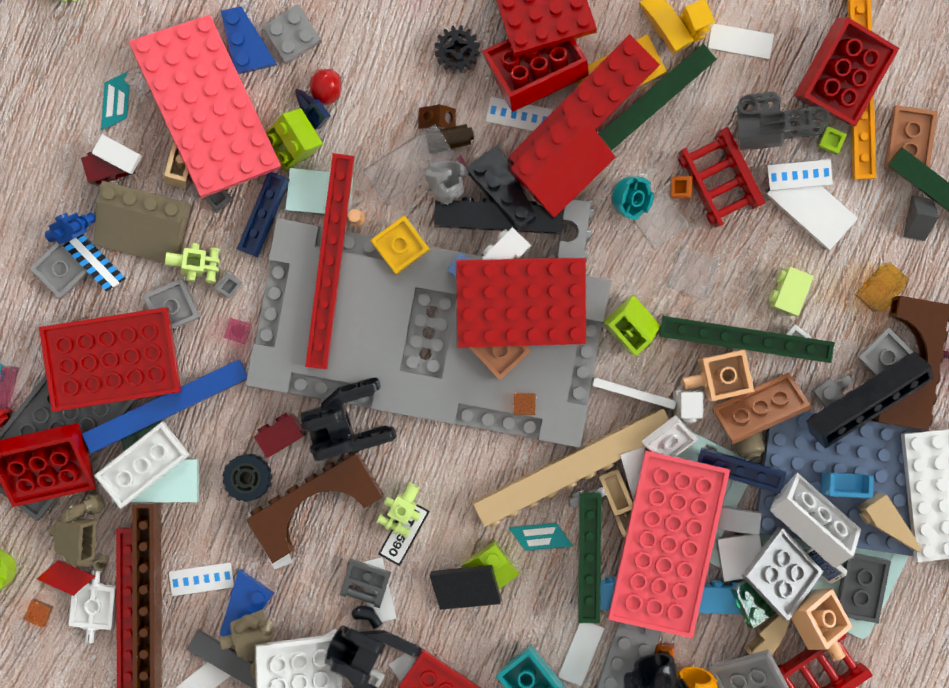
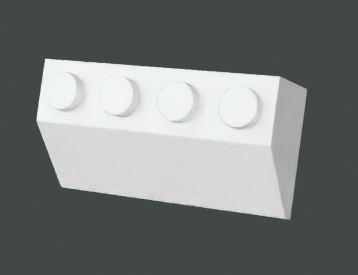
(816, 521)

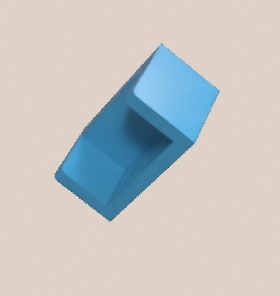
(847, 485)

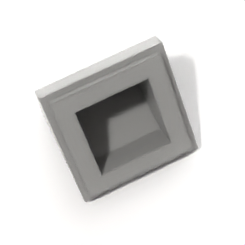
(228, 284)

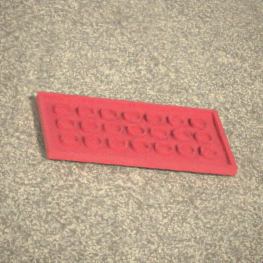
(204, 105)
(668, 544)

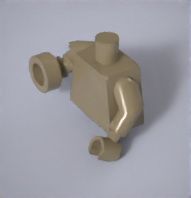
(77, 536)
(246, 633)

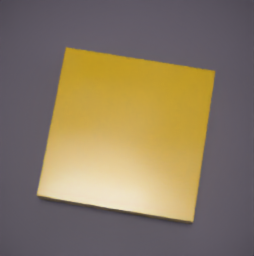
(400, 245)

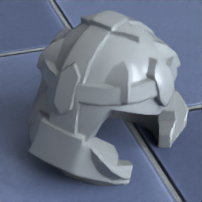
(445, 180)

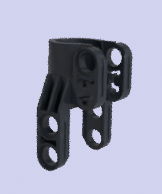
(332, 428)
(355, 653)
(654, 672)

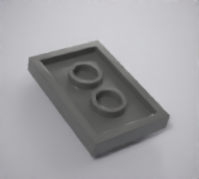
(864, 587)

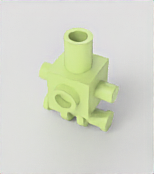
(193, 262)
(401, 510)

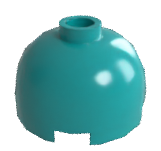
(632, 197)

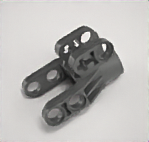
(770, 125)

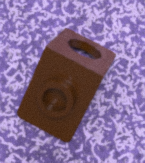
(436, 115)

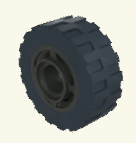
(234, 479)

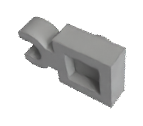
(574, 499)

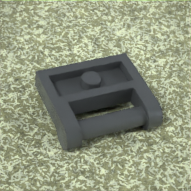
(368, 577)

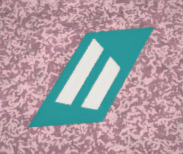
(115, 101)
(540, 536)

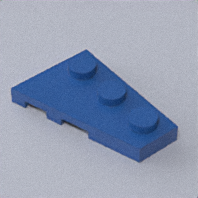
(244, 42)
(246, 598)

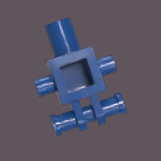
(68, 227)

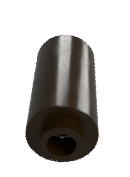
(458, 135)

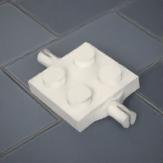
(93, 607)

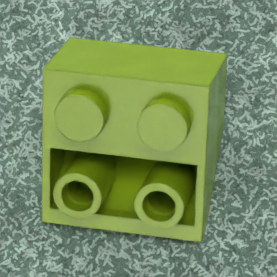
(293, 138)
(632, 326)

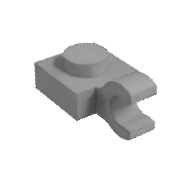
(830, 391)

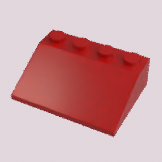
(846, 70)
(536, 73)
(562, 162)
(45, 465)

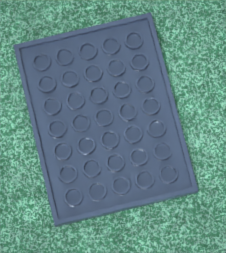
(868, 450)

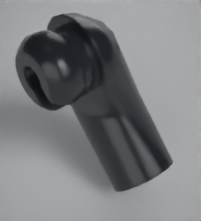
(367, 613)

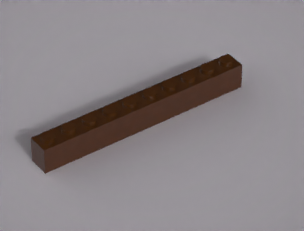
(146, 595)

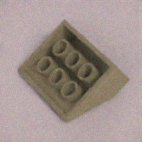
(139, 222)

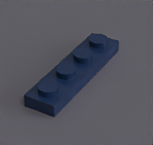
(263, 214)
(745, 471)

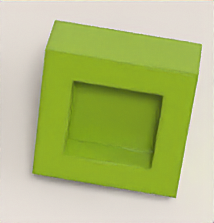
(831, 140)

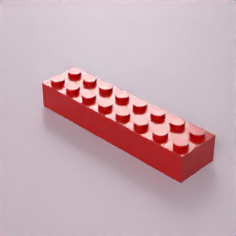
(600, 91)

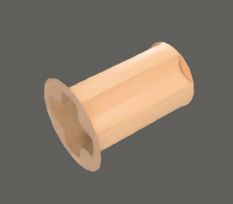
(356, 217)

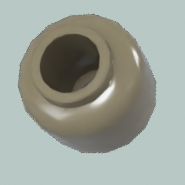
(751, 447)

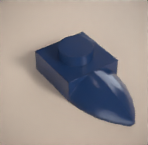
(312, 109)

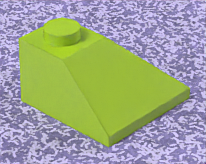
(494, 556)

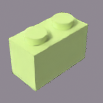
(790, 291)

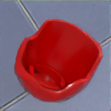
(325, 86)

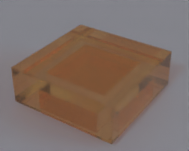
(524, 404)
(38, 613)

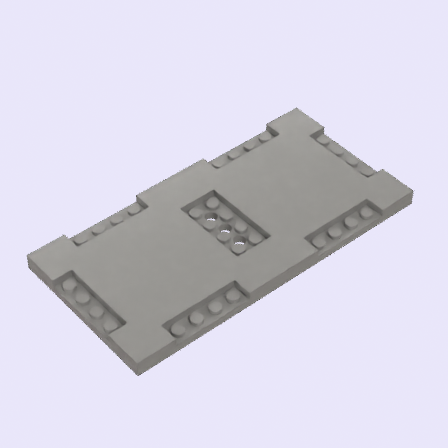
(381, 334)

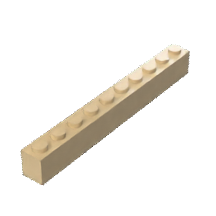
(567, 470)

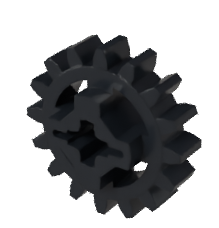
(464, 46)

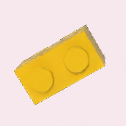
(698, 19)

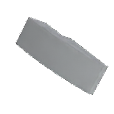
(739, 520)

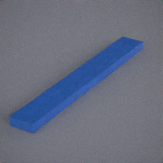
(165, 406)

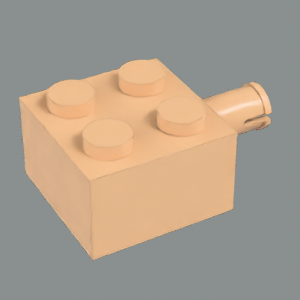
(722, 375)
(822, 622)

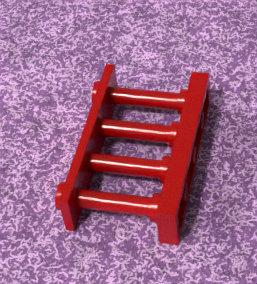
(742, 178)
(851, 679)

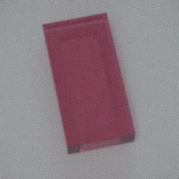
(7, 383)

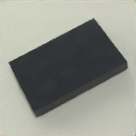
(465, 587)

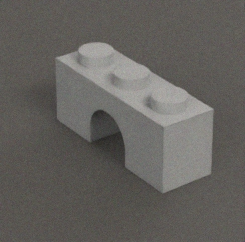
(578, 214)

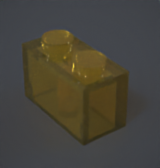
(882, 287)

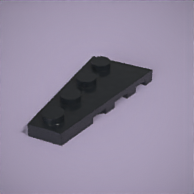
(502, 188)

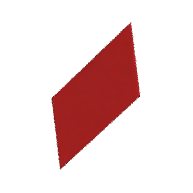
(65, 577)

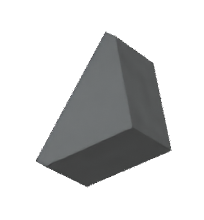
(920, 218)

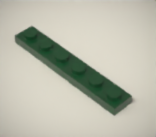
(589, 557)

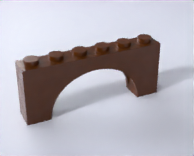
(928, 325)
(273, 522)

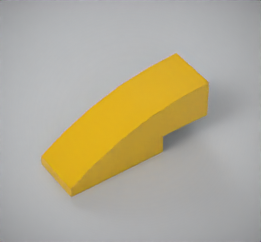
(667, 24)

